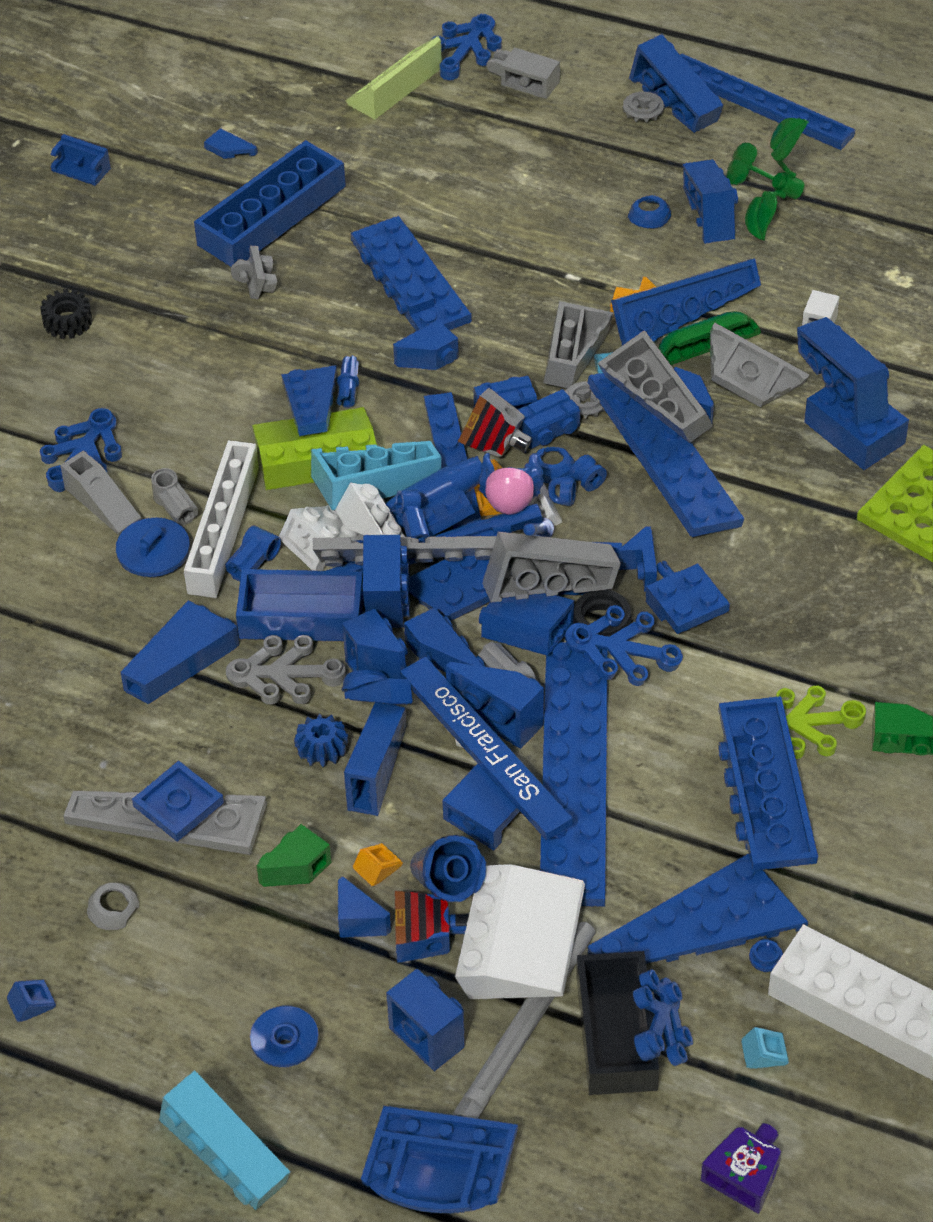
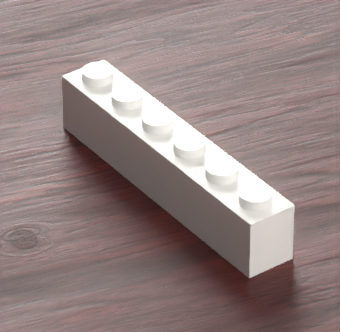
(221, 519)

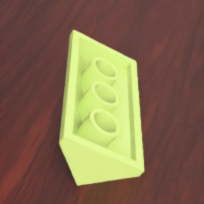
(398, 80)

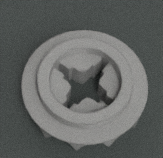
(644, 100)
(580, 392)

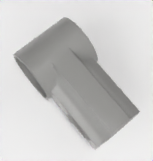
(172, 496)
(497, 657)

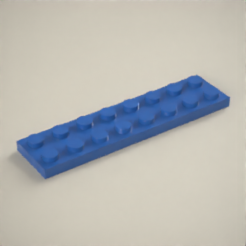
(670, 463)

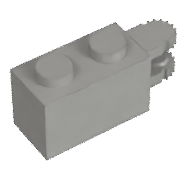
(526, 71)

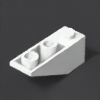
(365, 511)

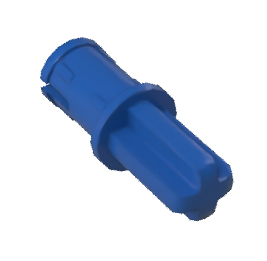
(348, 381)

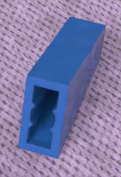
(374, 758)

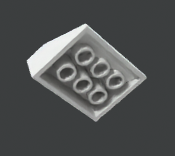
(519, 934)

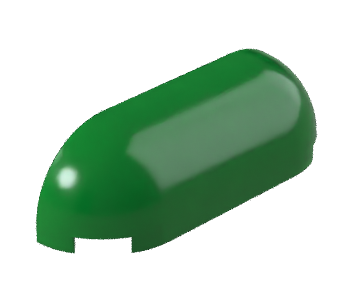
(695, 338)

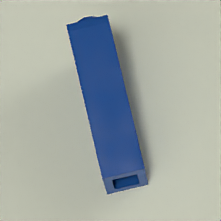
(179, 651)

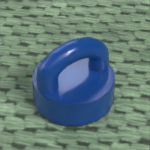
(567, 490)

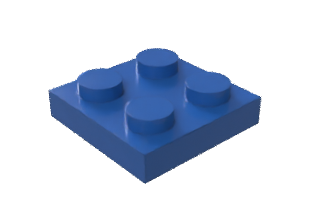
(177, 801)

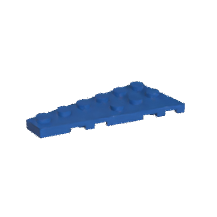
(708, 917)

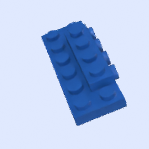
(409, 275)
(765, 784)

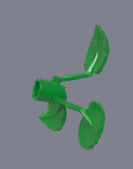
(785, 184)

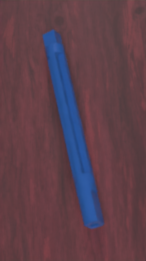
(486, 527)

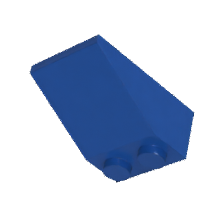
(502, 698)

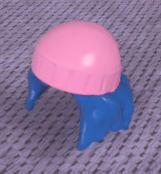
(511, 488)

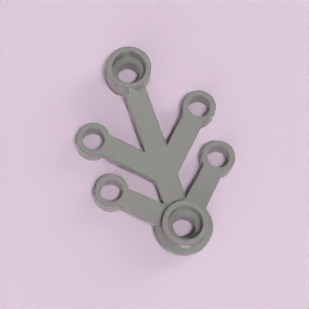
(248, 671)

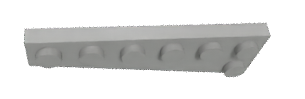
(342, 549)
(228, 828)

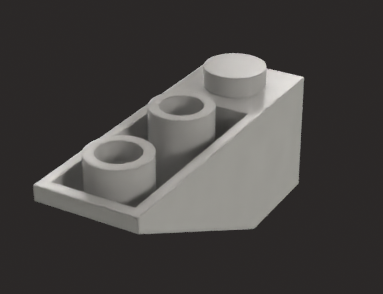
(98, 492)

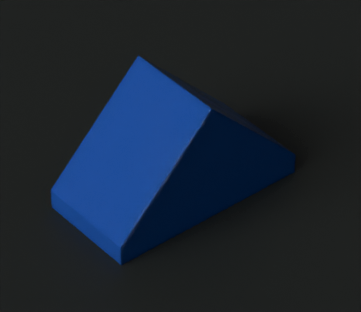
(359, 913)

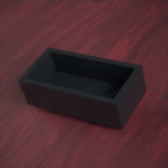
(612, 1021)

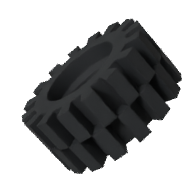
(67, 324)

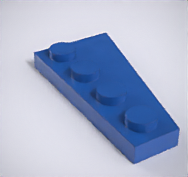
(310, 397)

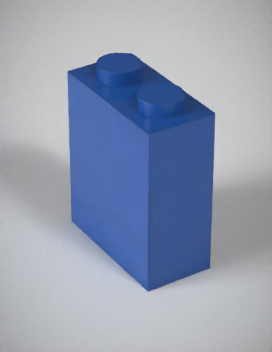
(528, 623)

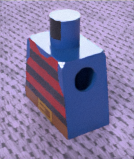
(424, 926)

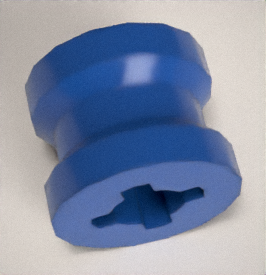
(588, 472)

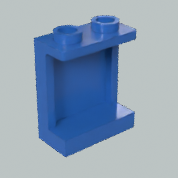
(479, 808)

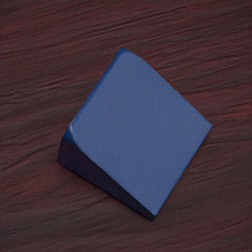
(30, 999)

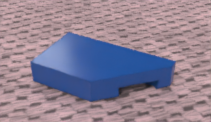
(228, 145)

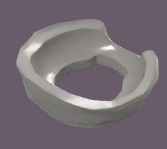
(111, 919)

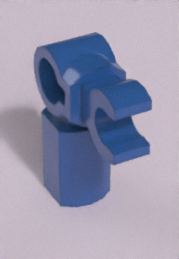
(410, 515)

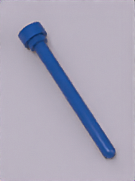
(543, 529)

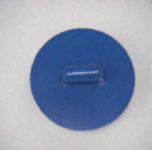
(152, 547)

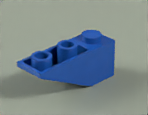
(434, 638)

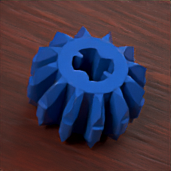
(321, 740)

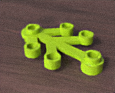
(801, 722)

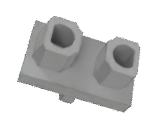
(255, 273)

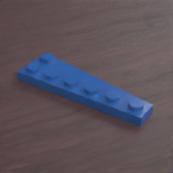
(682, 301)

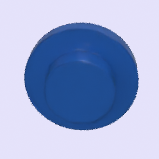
(765, 955)

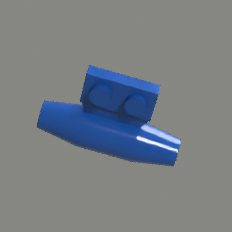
(444, 494)

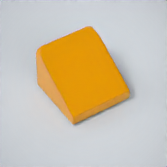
(376, 863)

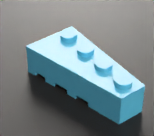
(384, 468)
(222, 1141)

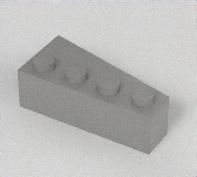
(654, 384)
(547, 565)

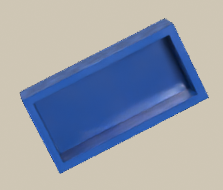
(297, 603)

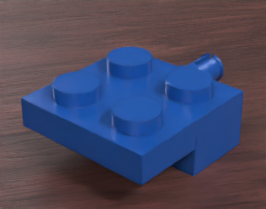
(685, 597)

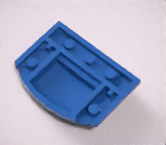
(438, 1160)

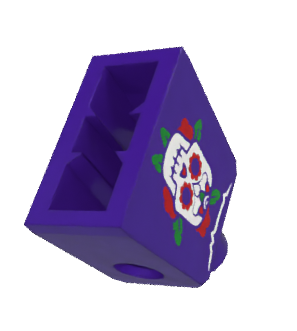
(744, 1166)

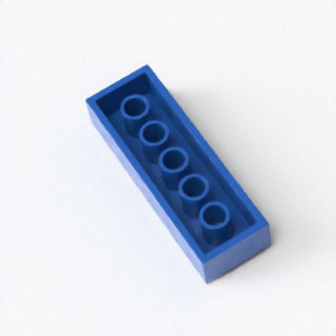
(270, 203)

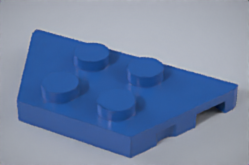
(451, 586)

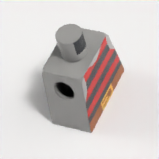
(494, 426)

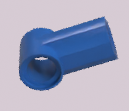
(255, 548)

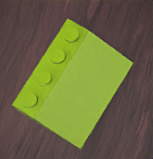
(287, 456)

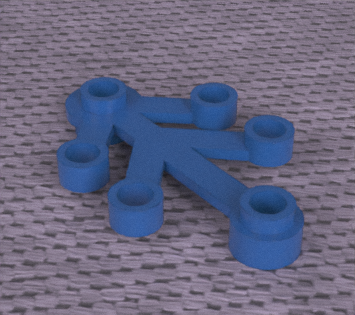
(480, 26)
(99, 423)
(619, 646)
(666, 1019)

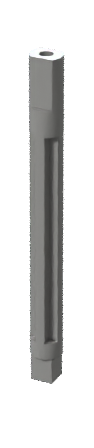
(514, 1039)

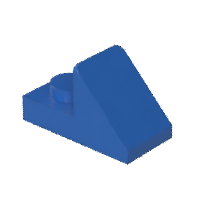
(640, 555)

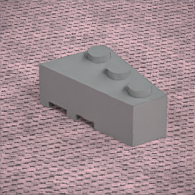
(574, 341)

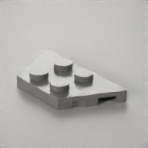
(750, 369)

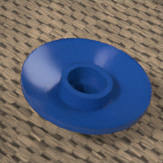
(279, 1025)

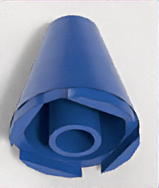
(450, 868)

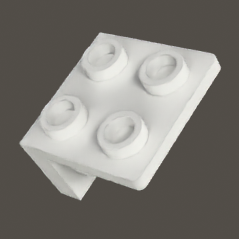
(311, 523)

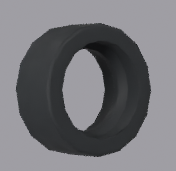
(601, 601)

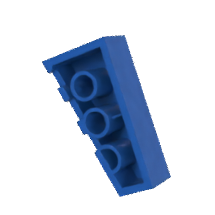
(676, 83)

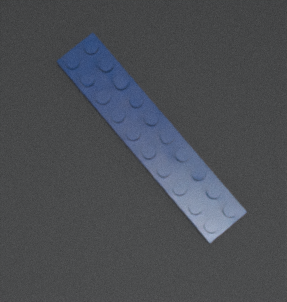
(576, 768)

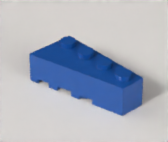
(846, 369)

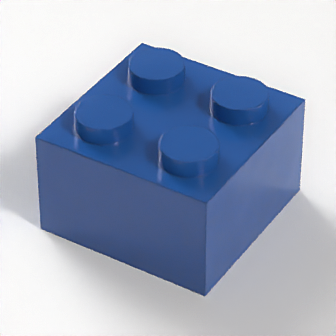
(426, 1019)

